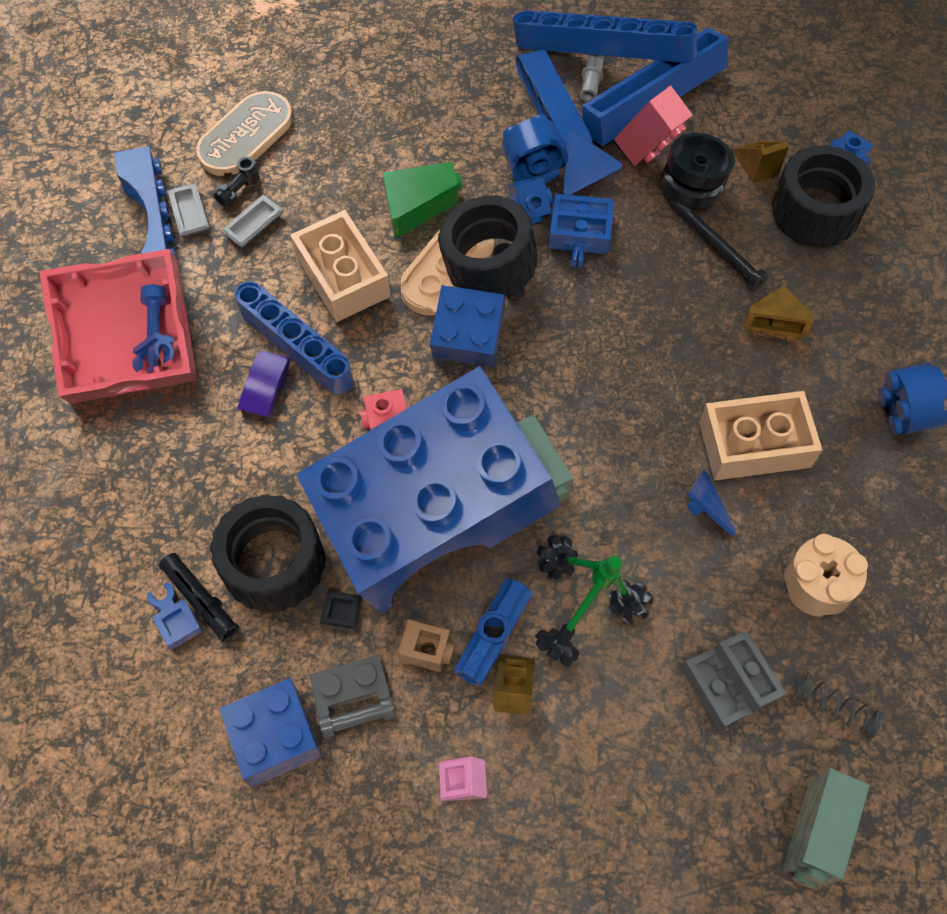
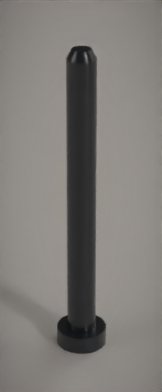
(755, 278)

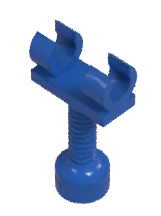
(153, 297)

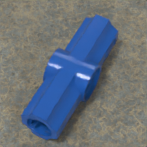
(483, 650)

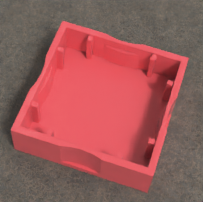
(101, 319)

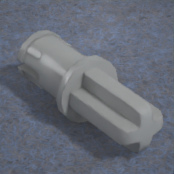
(591, 77)

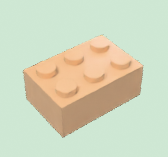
(341, 265)
(759, 435)

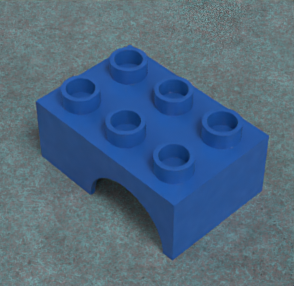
(428, 485)

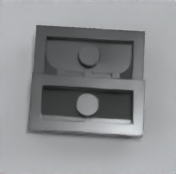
(732, 680)

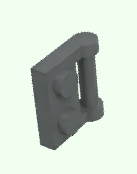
(348, 685)

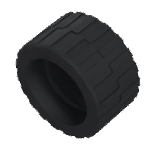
(832, 171)
(483, 220)
(254, 518)

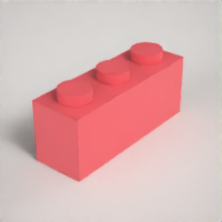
(654, 127)

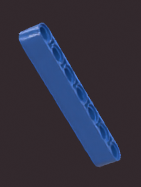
(606, 35)

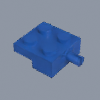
(581, 225)

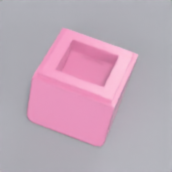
(462, 779)

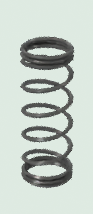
(873, 723)

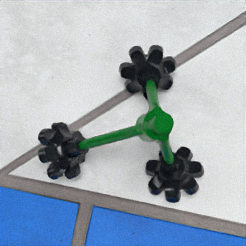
(626, 601)

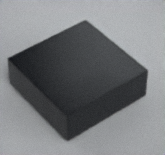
(341, 611)

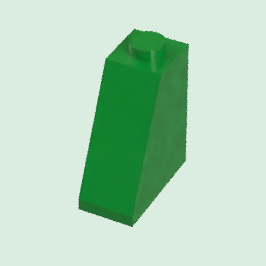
(420, 194)

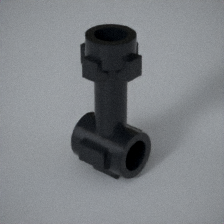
(247, 175)

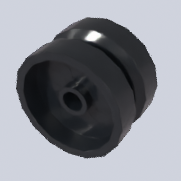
(697, 170)

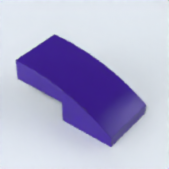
(263, 382)

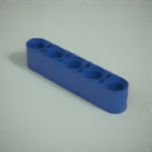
(550, 94)
(300, 348)

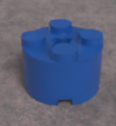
(534, 149)
(914, 398)

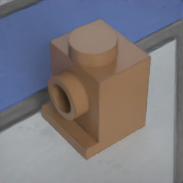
(420, 635)

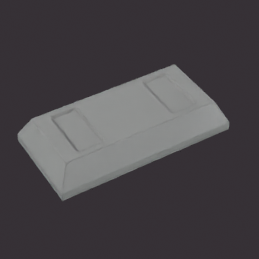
(188, 210)
(252, 221)

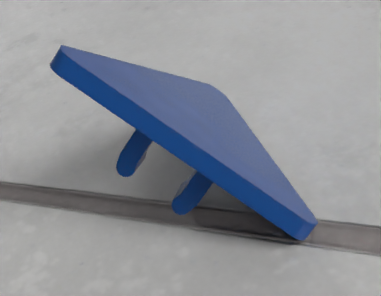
(586, 164)
(705, 498)

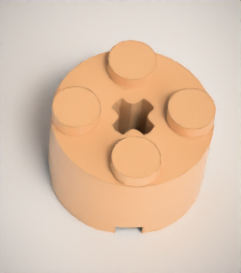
(825, 575)

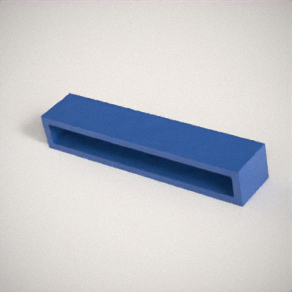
(616, 107)

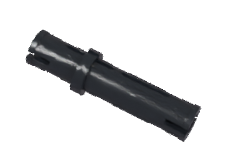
(221, 624)

